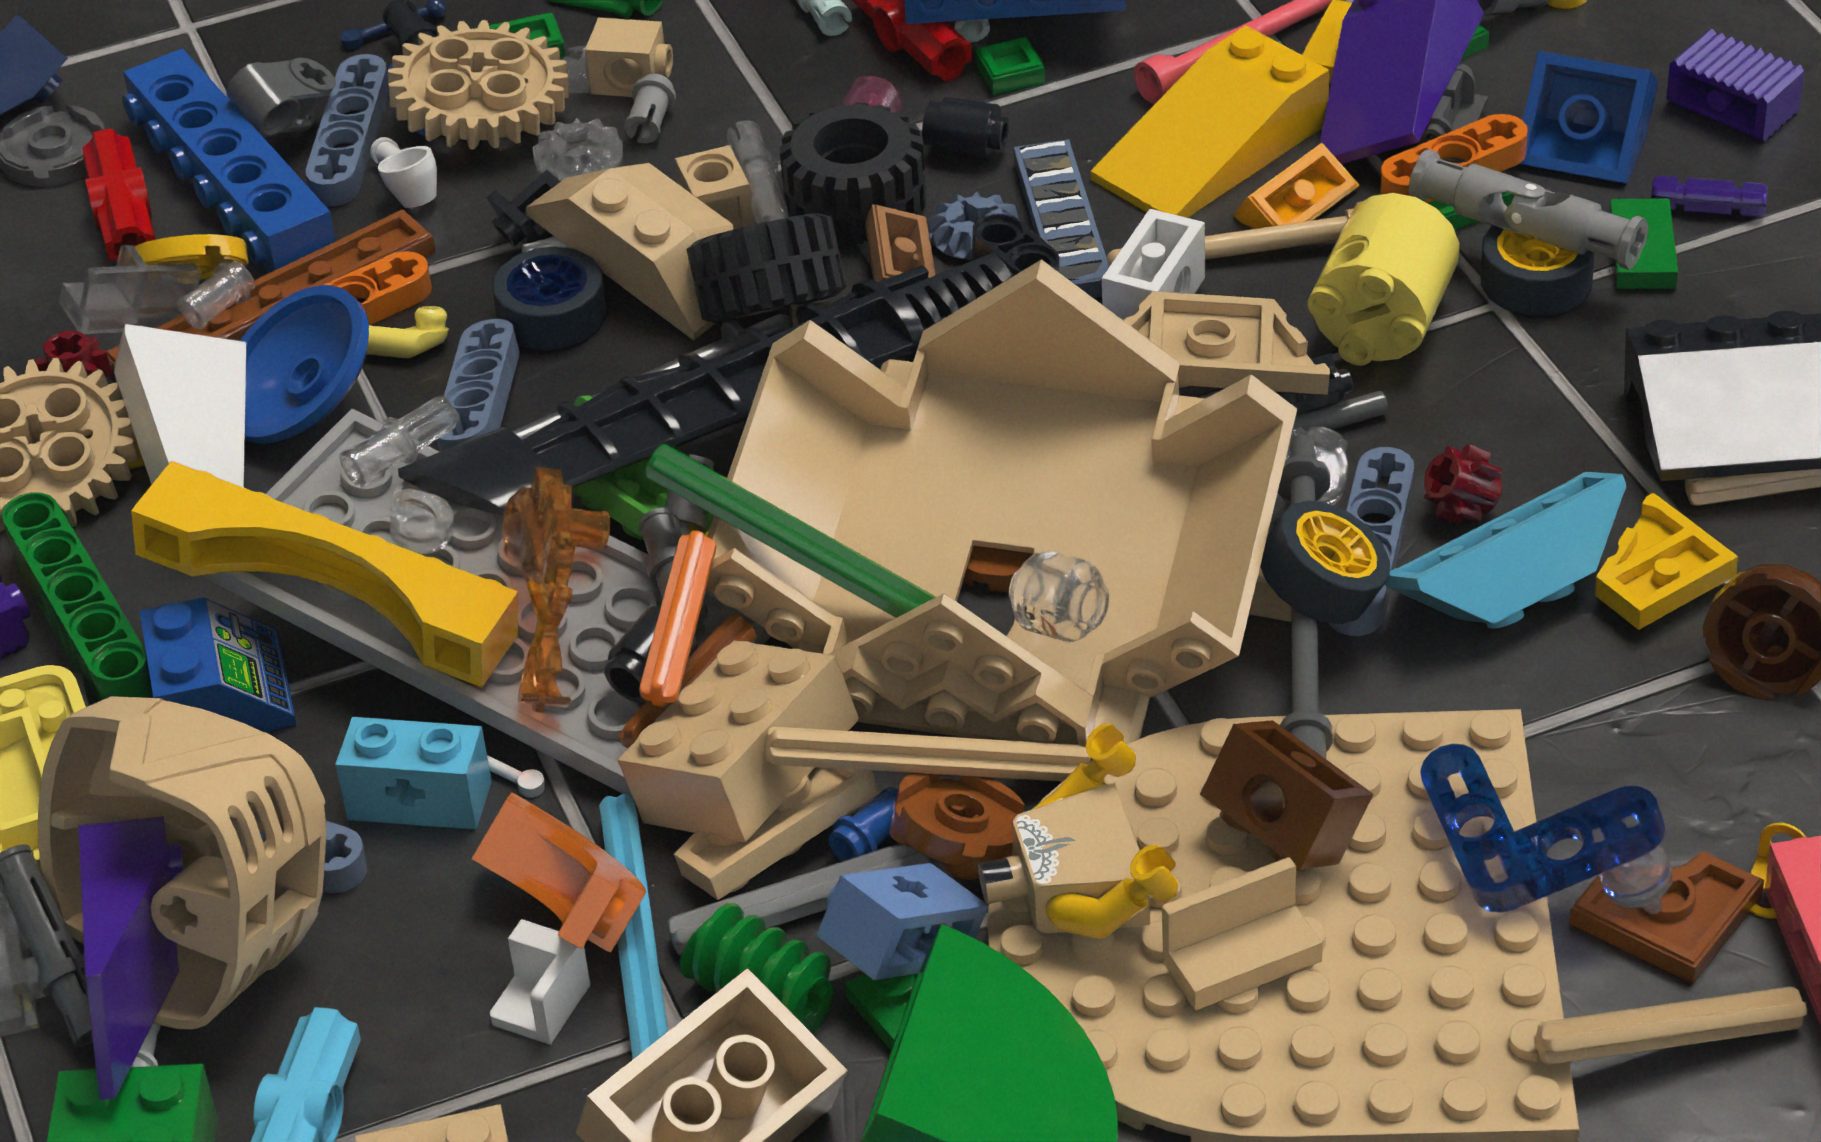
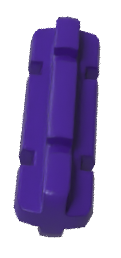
(1712, 196)

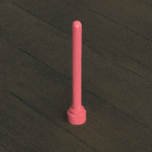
(1160, 72)

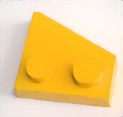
(1661, 565)

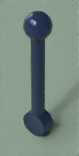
(353, 38)

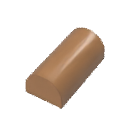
(897, 242)

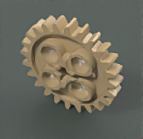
(478, 84)
(63, 437)

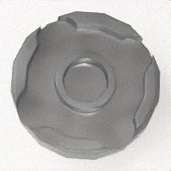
(47, 145)

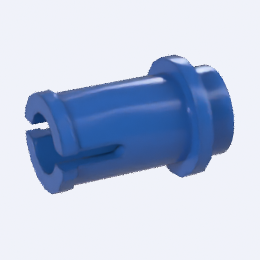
(866, 829)

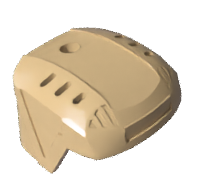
(217, 785)

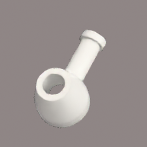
(406, 172)

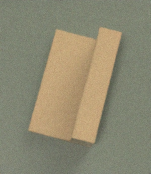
(1237, 935)

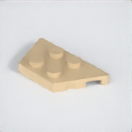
(1228, 340)

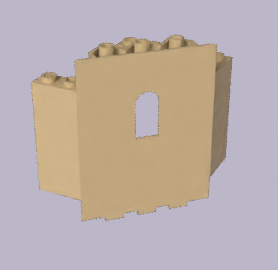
(1021, 433)

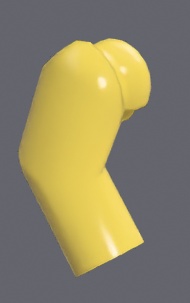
(412, 341)

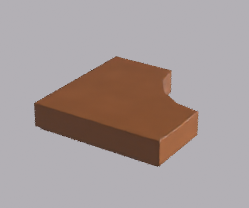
(1695, 919)

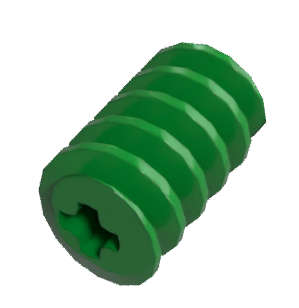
(731, 944)

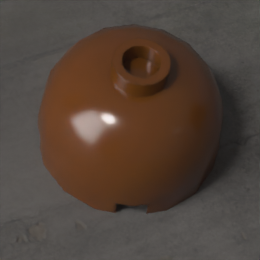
(1767, 631)

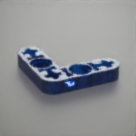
(1526, 850)

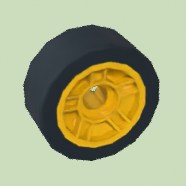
(1532, 274)
(1324, 562)

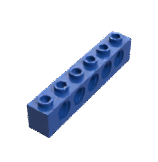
(226, 161)

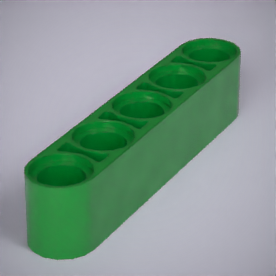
(75, 599)

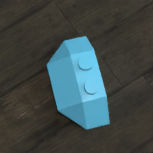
(1519, 555)

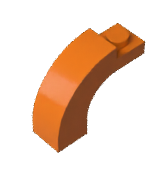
(563, 871)

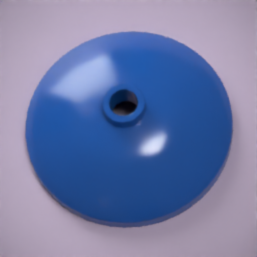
(302, 361)

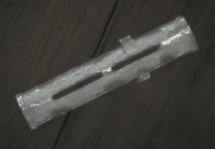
(760, 170)

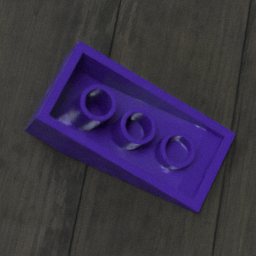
(1393, 71)
(125, 954)

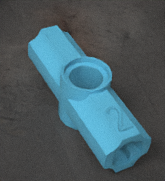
(307, 1092)

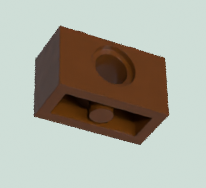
(1320, 799)

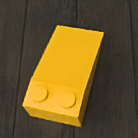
(1217, 125)

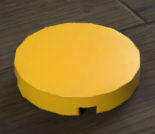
(202, 250)

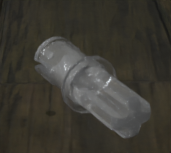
(398, 441)

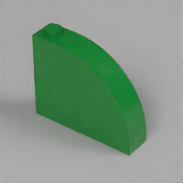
(988, 1058)

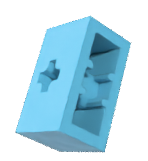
(414, 773)

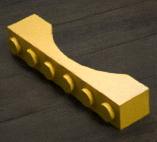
(214, 526)

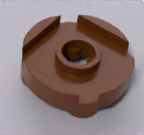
(955, 820)

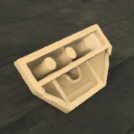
(637, 233)

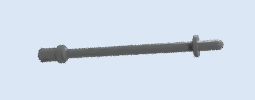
(1301, 481)

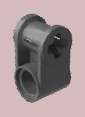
(280, 94)

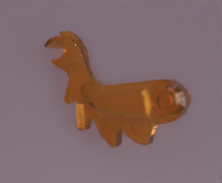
(542, 540)

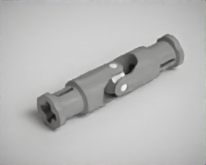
(1546, 215)

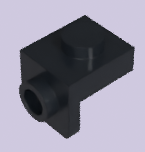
(511, 216)

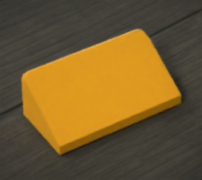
(1298, 192)

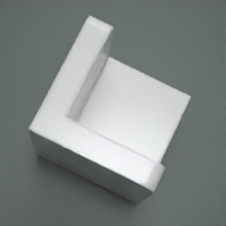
(546, 983)

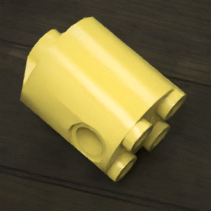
(1384, 278)

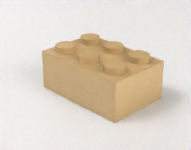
(706, 752)
(720, 1075)

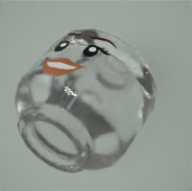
(1058, 596)

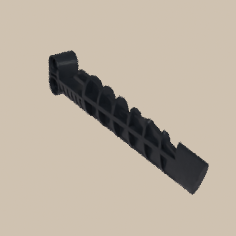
(708, 395)

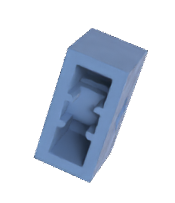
(892, 915)

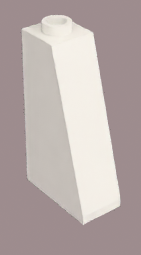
(184, 399)

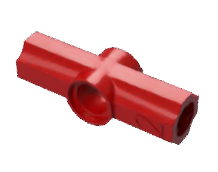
(932, 44)
(117, 192)

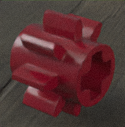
(74, 347)
(1463, 484)

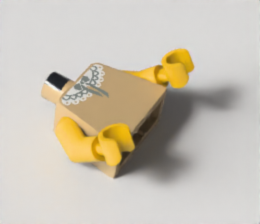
(1080, 854)

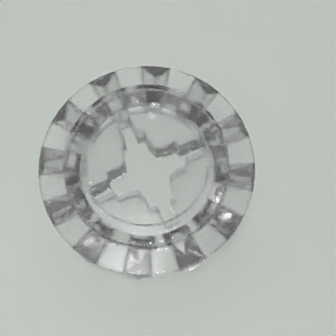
(590, 148)

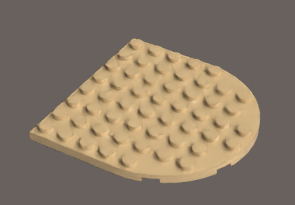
(1420, 993)

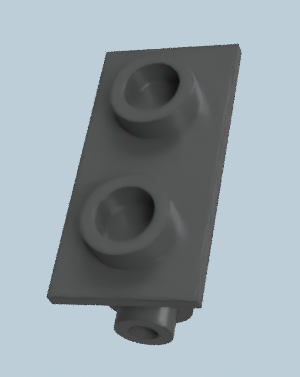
(1456, 107)

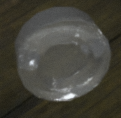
(420, 521)
(1639, 881)

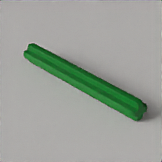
(784, 532)

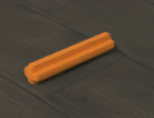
(677, 619)

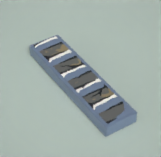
(1062, 211)

